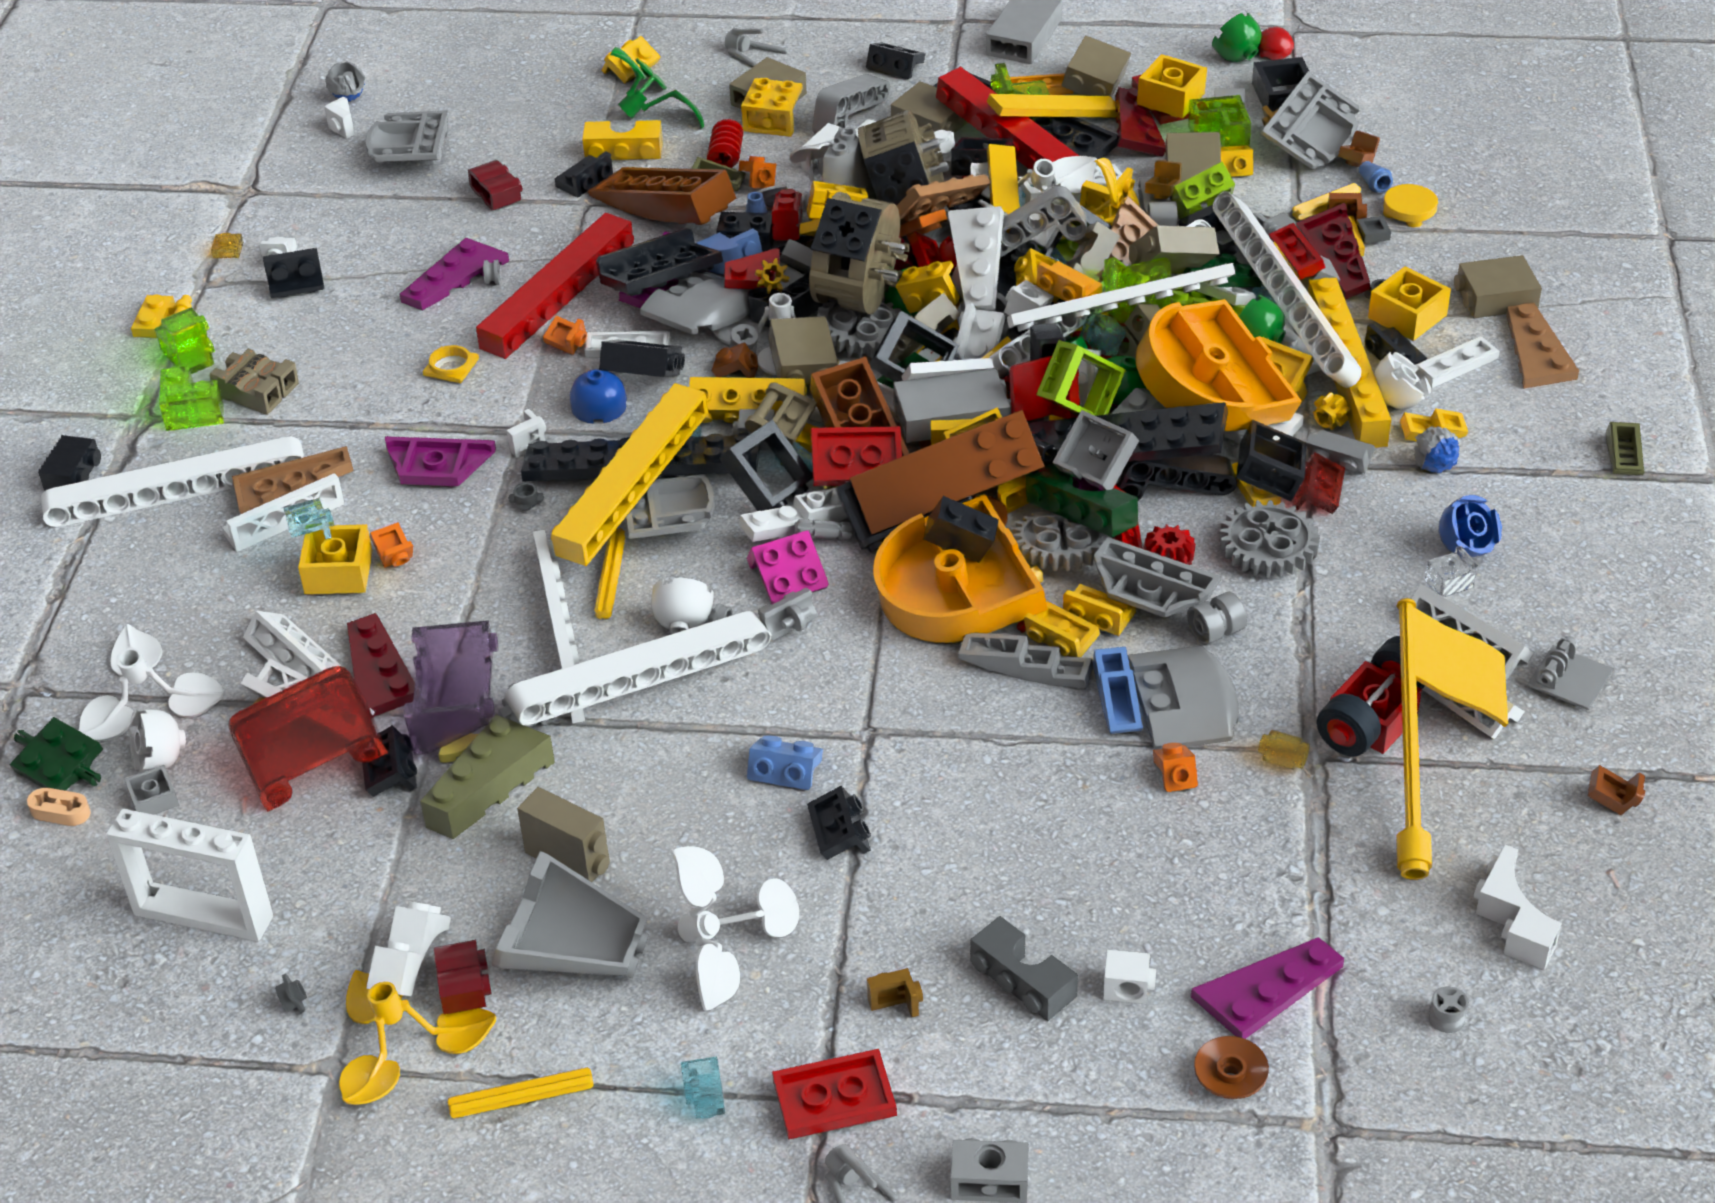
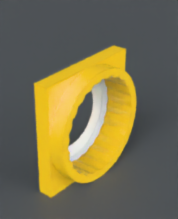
(447, 354)

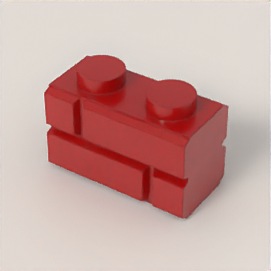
(787, 215)

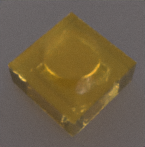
(227, 245)

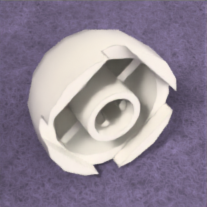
(1399, 383)
(681, 604)
(155, 739)

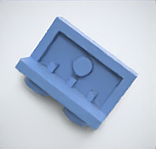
(783, 762)

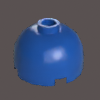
(597, 396)
(1470, 525)

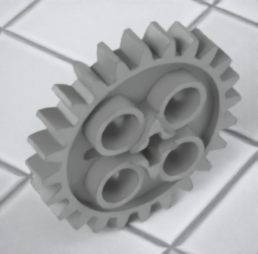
(857, 330)
(1269, 538)
(1041, 541)

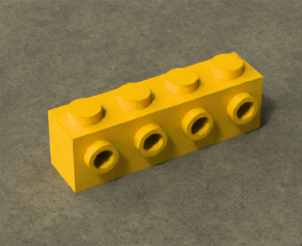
(729, 395)

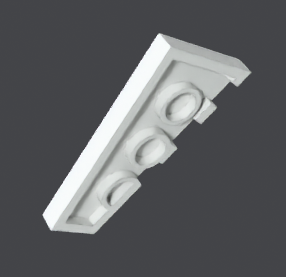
(977, 251)

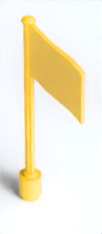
(1458, 670)

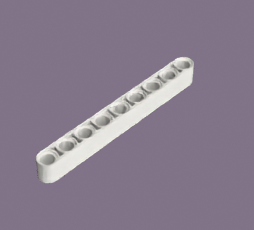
(162, 482)
(636, 668)

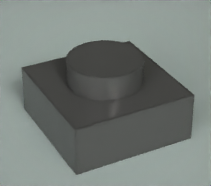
(1373, 229)

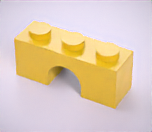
(641, 142)

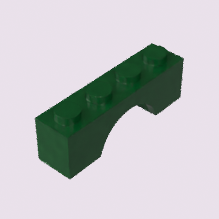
(1103, 511)

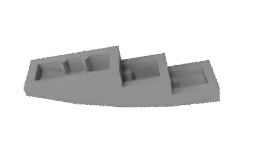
(1018, 659)

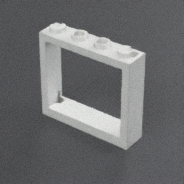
(238, 918)

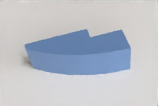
(1117, 690)

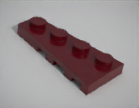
(1136, 125)
(378, 666)

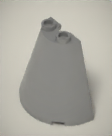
(845, 164)
(570, 926)

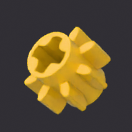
(764, 274)
(1331, 410)

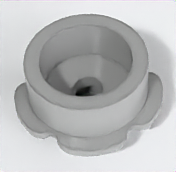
(719, 612)

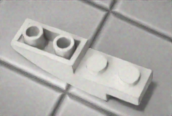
(780, 521)

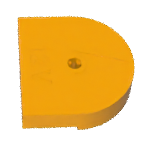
(1211, 357)
(945, 595)

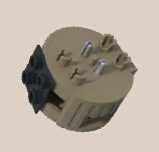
(900, 156)
(856, 253)

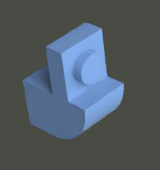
(733, 248)

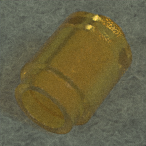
(1284, 749)

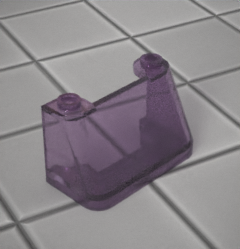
(450, 683)

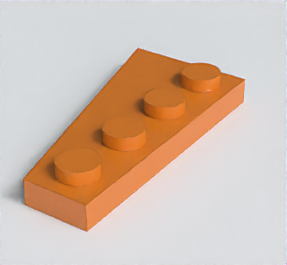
(924, 223)

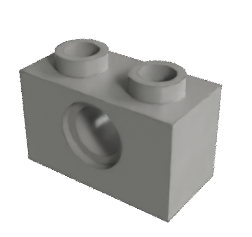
(1001, 1184)

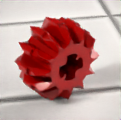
(1171, 543)

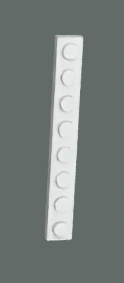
(1133, 294)
(557, 611)

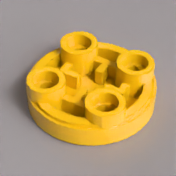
(1410, 204)

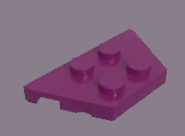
(437, 459)

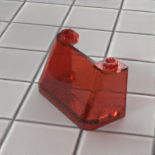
(304, 730)

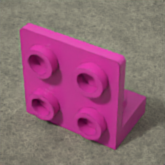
(788, 565)

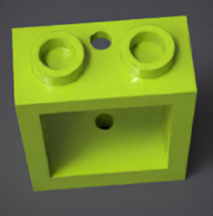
(1202, 189)
(1063, 370)

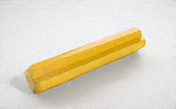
(1320, 203)

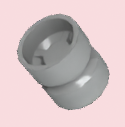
(1217, 618)

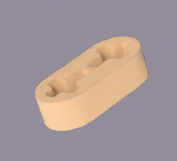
(64, 806)

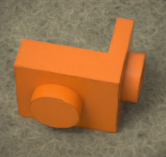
(761, 173)
(565, 334)
(392, 545)
(1177, 766)

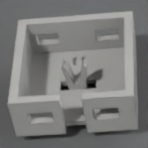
(1099, 438)

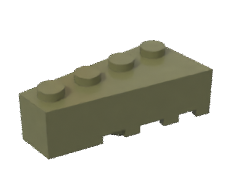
(485, 774)

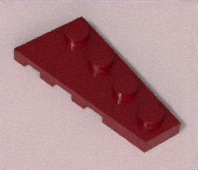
(1334, 239)

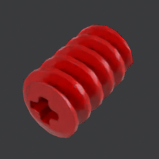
(725, 143)

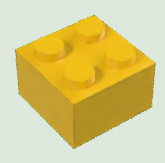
(1170, 85)
(1409, 303)
(337, 562)

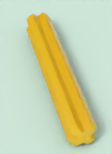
(609, 574)
(520, 1092)

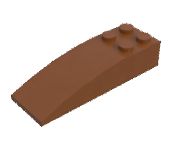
(667, 193)
(851, 397)
(948, 469)

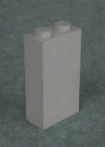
(1023, 29)
(947, 398)

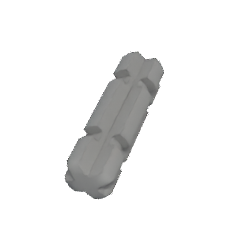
(824, 529)

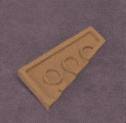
(938, 195)
(1131, 225)
(1538, 348)
(272, 482)

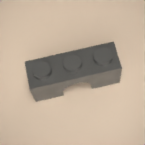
(1041, 987)

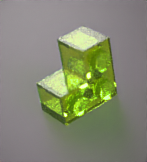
(1221, 115)
(185, 340)
(189, 403)

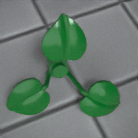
(634, 100)

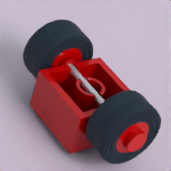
(1367, 706)

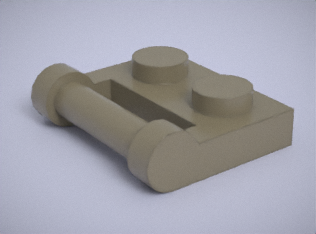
(791, 415)

